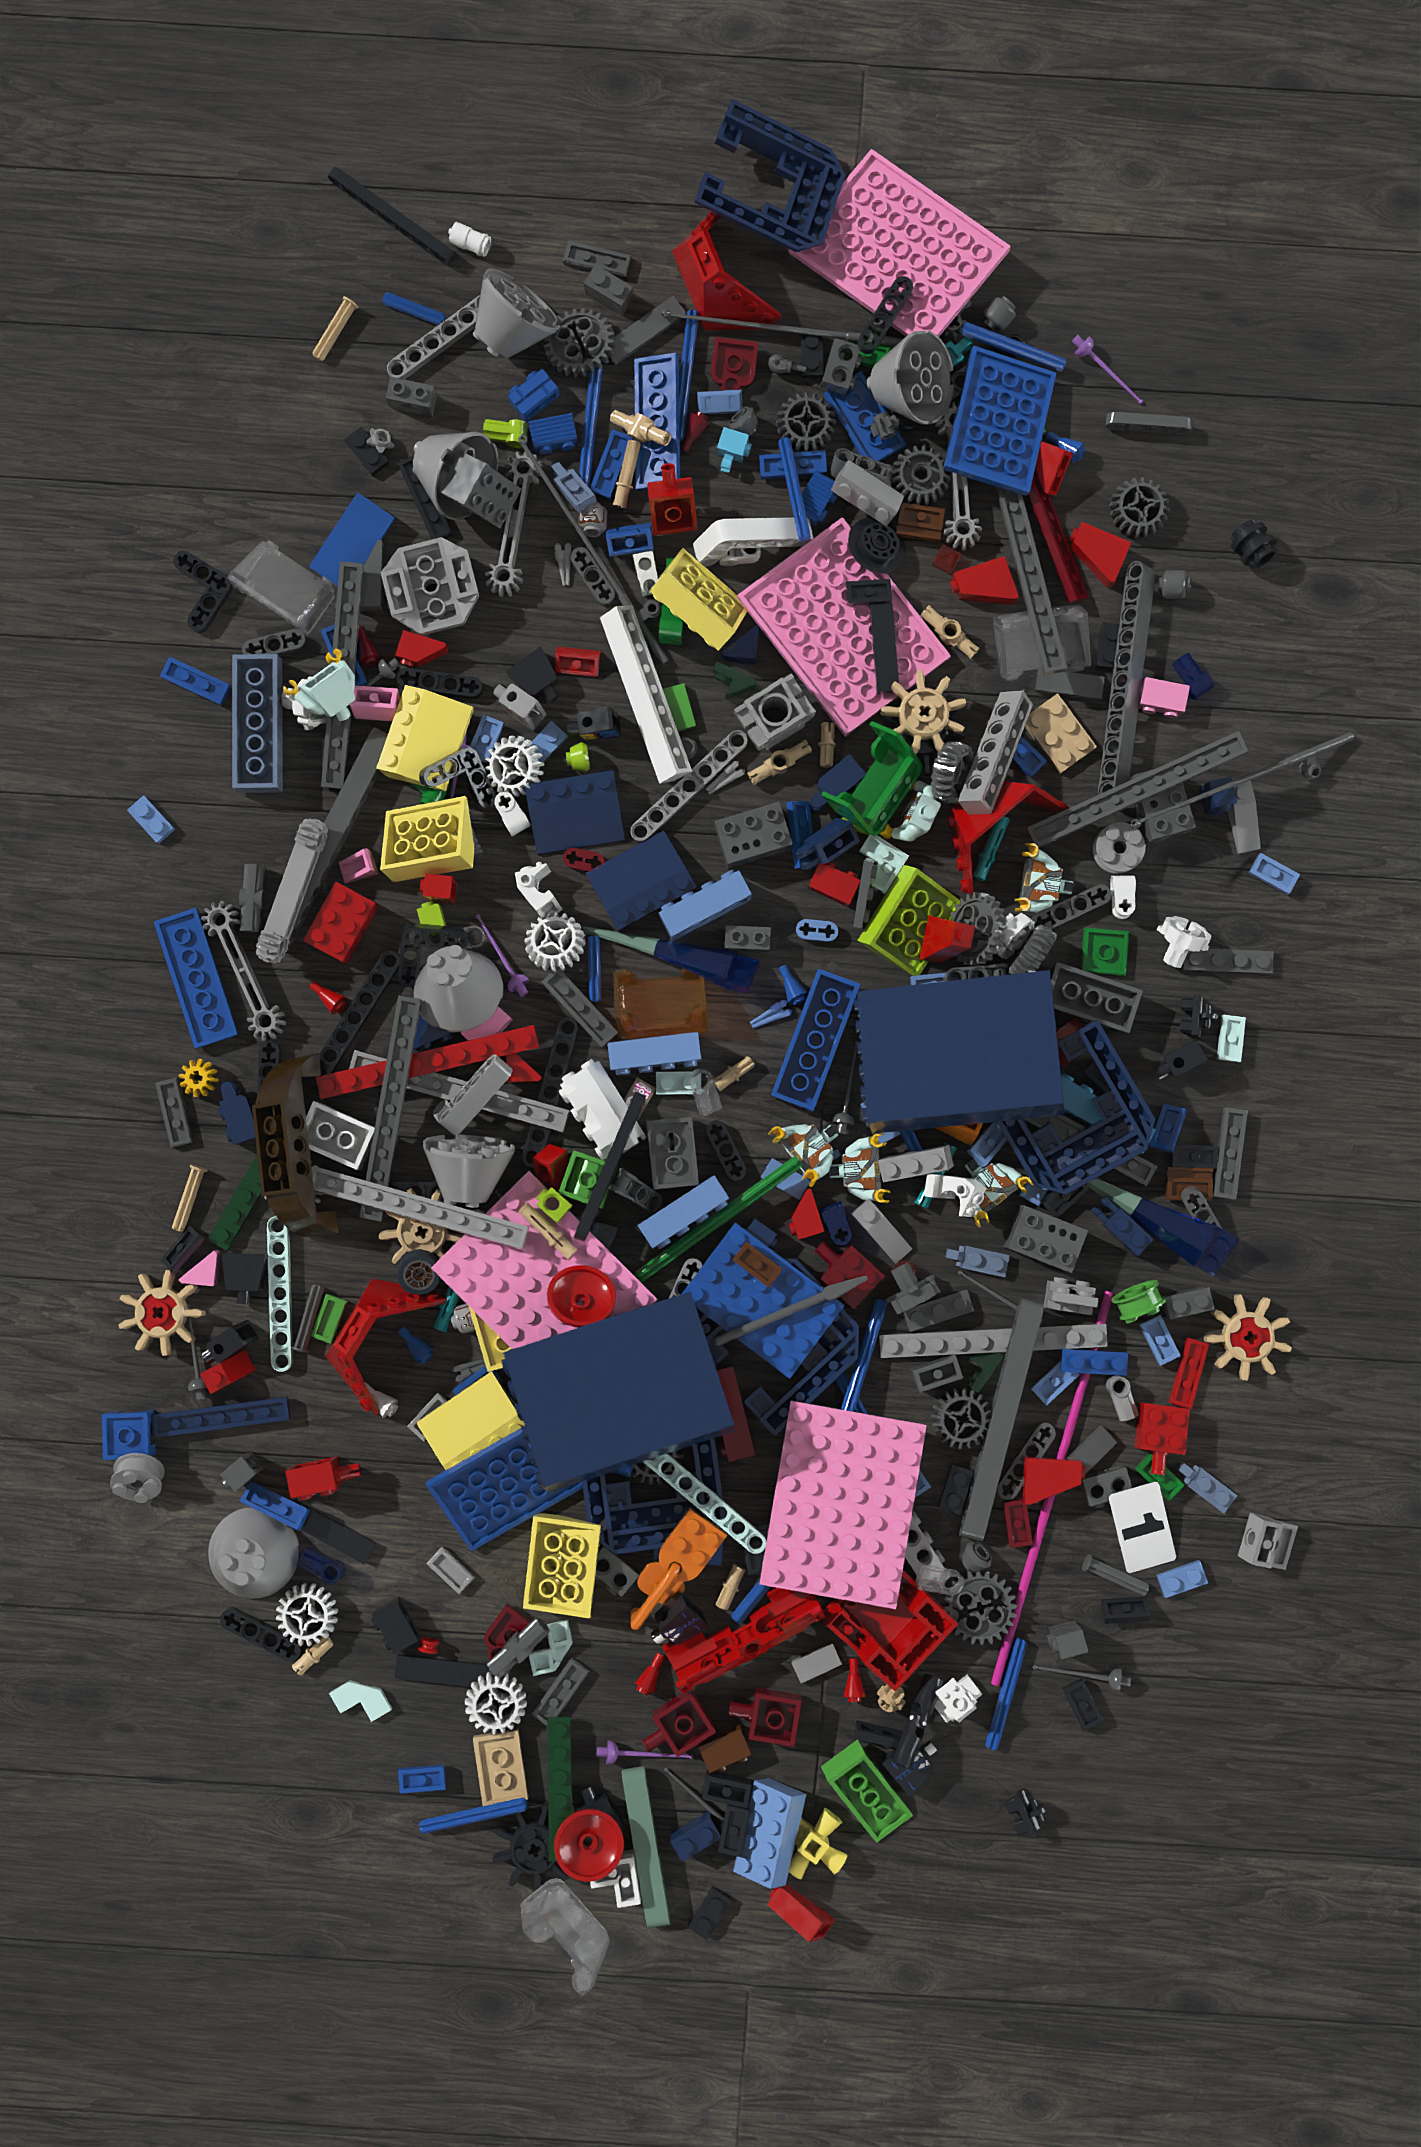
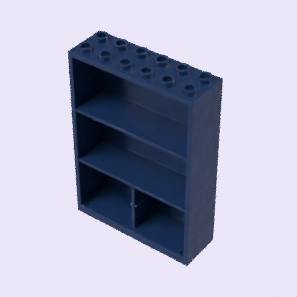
(959, 1052)
(617, 1392)

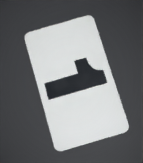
(1142, 1527)

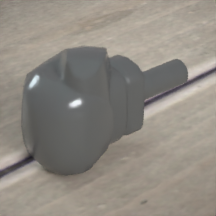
(779, 364)

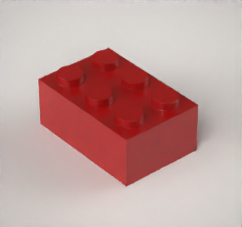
(341, 923)

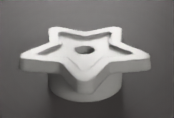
(382, 435)

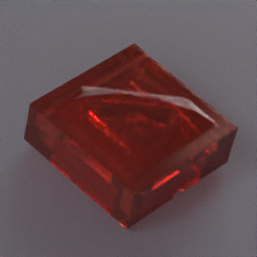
(946, 559)

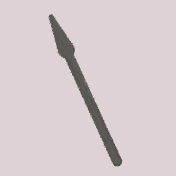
(829, 1293)

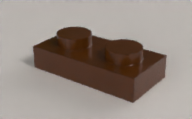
(757, 1264)

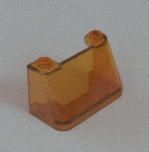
(659, 1005)

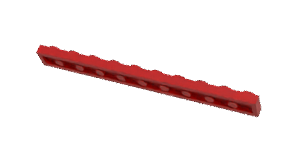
(431, 1061)

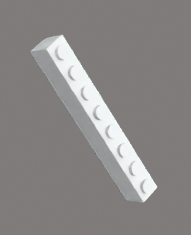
(645, 694)

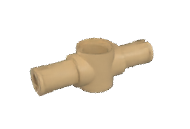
(640, 428)
(941, 623)
(769, 768)

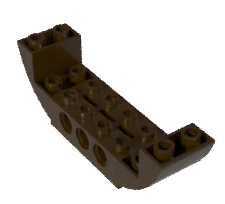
(285, 1148)

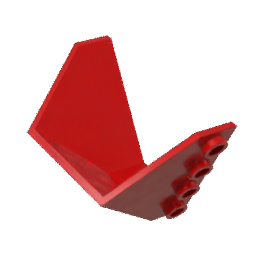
(712, 289)
(970, 827)
(378, 1300)

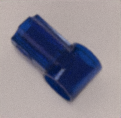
(1192, 676)
(319, 1565)

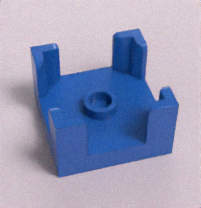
(126, 1434)

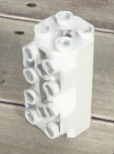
(598, 1106)

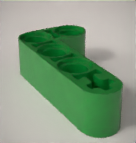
(670, 626)

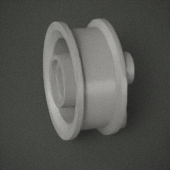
(1104, 848)
(137, 1477)

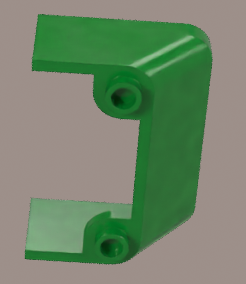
(882, 786)

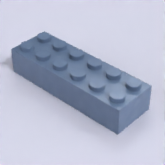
(257, 723)

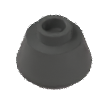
(744, 421)
(976, 1556)

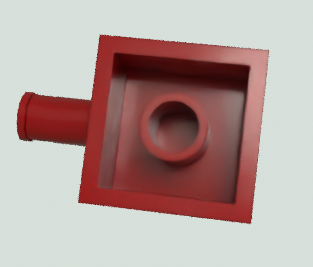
(671, 503)
(1162, 1431)
(319, 1476)

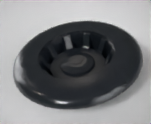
(879, 542)

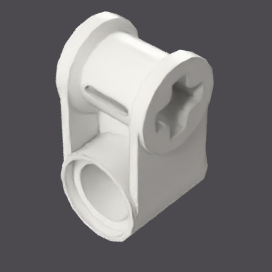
(739, 556)
(513, 816)
(1123, 891)

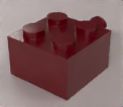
(847, 1266)
(771, 1716)
(681, 1724)

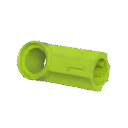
(506, 431)

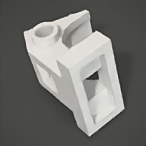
(528, 882)
(948, 1186)
(957, 1699)

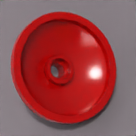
(584, 1286)
(590, 1860)

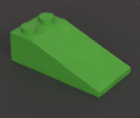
(866, 1791)

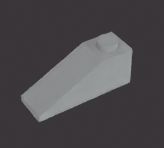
(1244, 819)
(881, 1230)

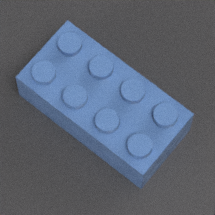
(705, 905)
(654, 1052)
(684, 1211)
(770, 1833)

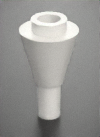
(386, 1405)

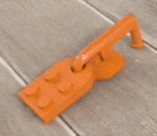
(688, 1546)

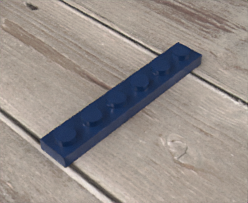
(221, 1417)

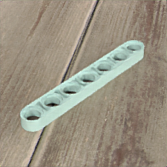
(274, 1303)
(708, 1508)

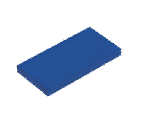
(856, 414)
(352, 537)

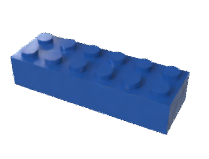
(815, 1040)

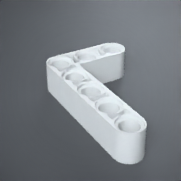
(745, 534)

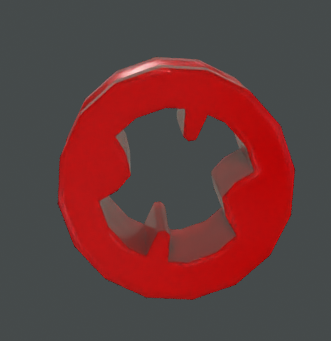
(428, 1645)

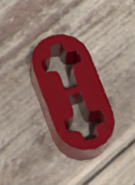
(584, 854)

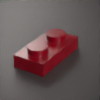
(1017, 1523)

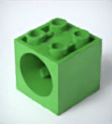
(582, 1177)

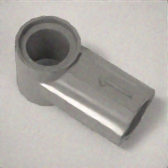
(1122, 1399)

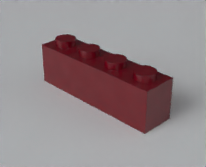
(737, 1443)

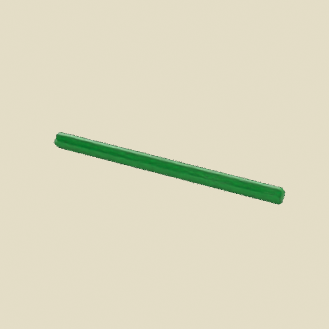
(718, 1219)

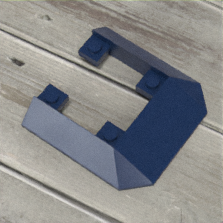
(805, 162)
(1098, 1147)
(824, 1363)
(648, 1522)

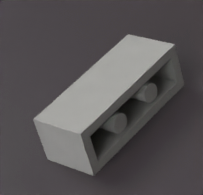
(867, 493)
(916, 1163)

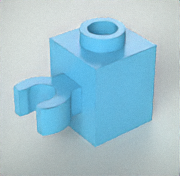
(732, 446)

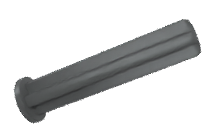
(308, 1318)
(1115, 1576)

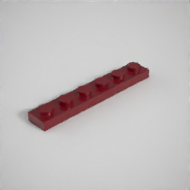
(1057, 543)

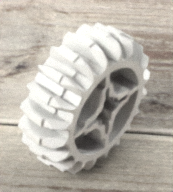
(525, 752)
(568, 930)
(298, 1613)
(478, 1709)

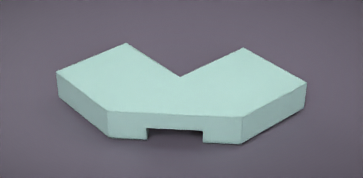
(549, 1658)
(371, 1698)

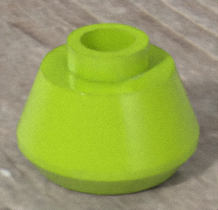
(578, 757)

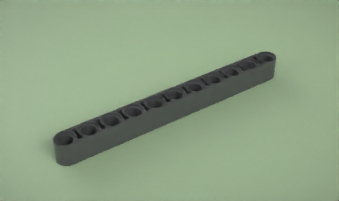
(1127, 676)
(343, 817)
(1002, 1419)

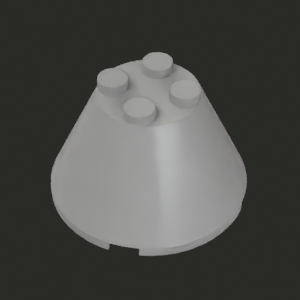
(511, 316)
(914, 378)
(435, 458)
(458, 989)
(467, 1166)
(253, 1553)

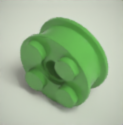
(1139, 1300)

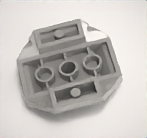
(428, 563)

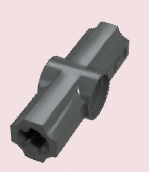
(252, 898)
(518, 1647)

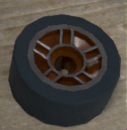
(407, 1268)

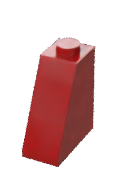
(1099, 551)
(986, 583)
(945, 939)
(1049, 1477)
(800, 1913)

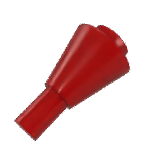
(333, 1001)
(648, 1679)
(854, 1687)

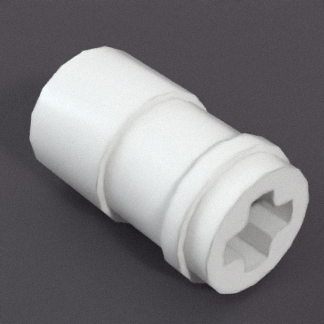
(469, 239)

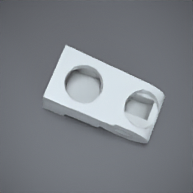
(645, 571)

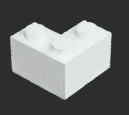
(624, 1879)

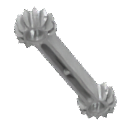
(958, 482)
(513, 527)
(291, 892)
(243, 970)

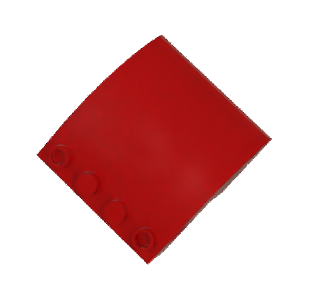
(892, 1639)

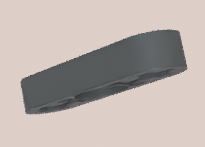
(590, 560)
(288, 635)
(1201, 1207)

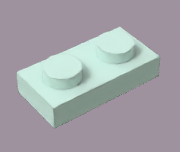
(1231, 1038)
(675, 1083)

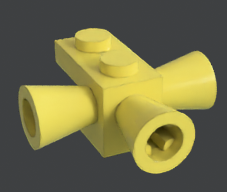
(814, 1845)

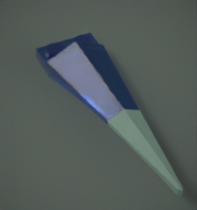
(714, 964)
(1189, 1237)

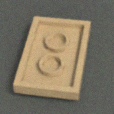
(1059, 733)
(500, 1767)

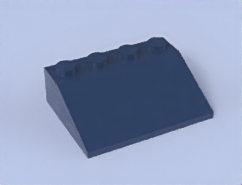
(575, 812)
(641, 880)

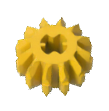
(204, 1071)

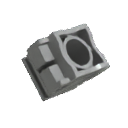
(780, 695)

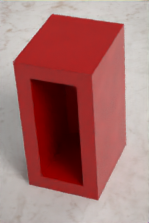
(834, 883)
(439, 888)

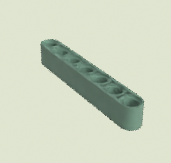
(646, 1847)

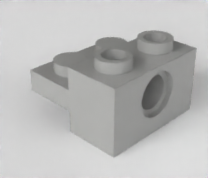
(1059, 1296)
(1267, 1541)

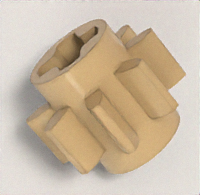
(890, 1699)

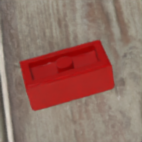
(577, 661)

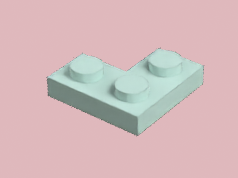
(888, 859)

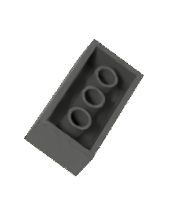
(1094, 998)

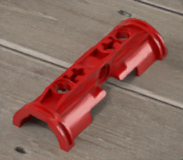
(696, 1657)

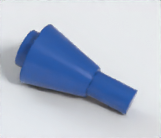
(1073, 446)
(794, 991)
(420, 1350)

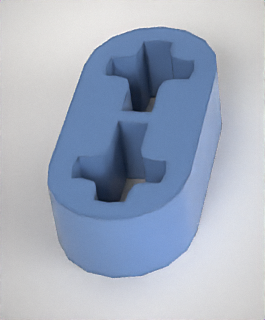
(815, 936)

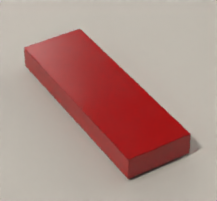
(1189, 1373)

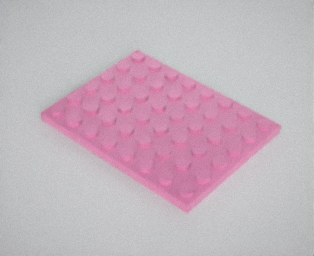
(898, 228)
(829, 643)
(511, 1284)
(843, 1504)

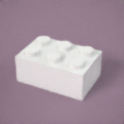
(338, 1135)

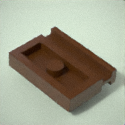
(920, 522)
(1182, 1177)

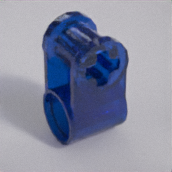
(835, 1219)

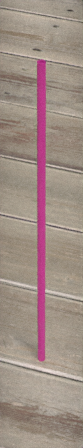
(1046, 1508)

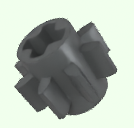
(956, 329)
(884, 425)

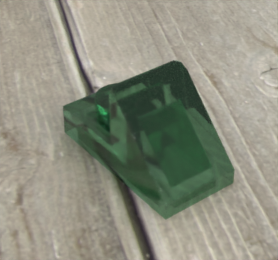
(739, 682)
(988, 1363)

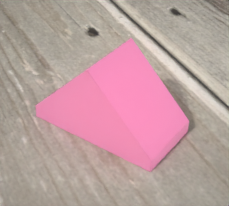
(358, 866)
(205, 1272)

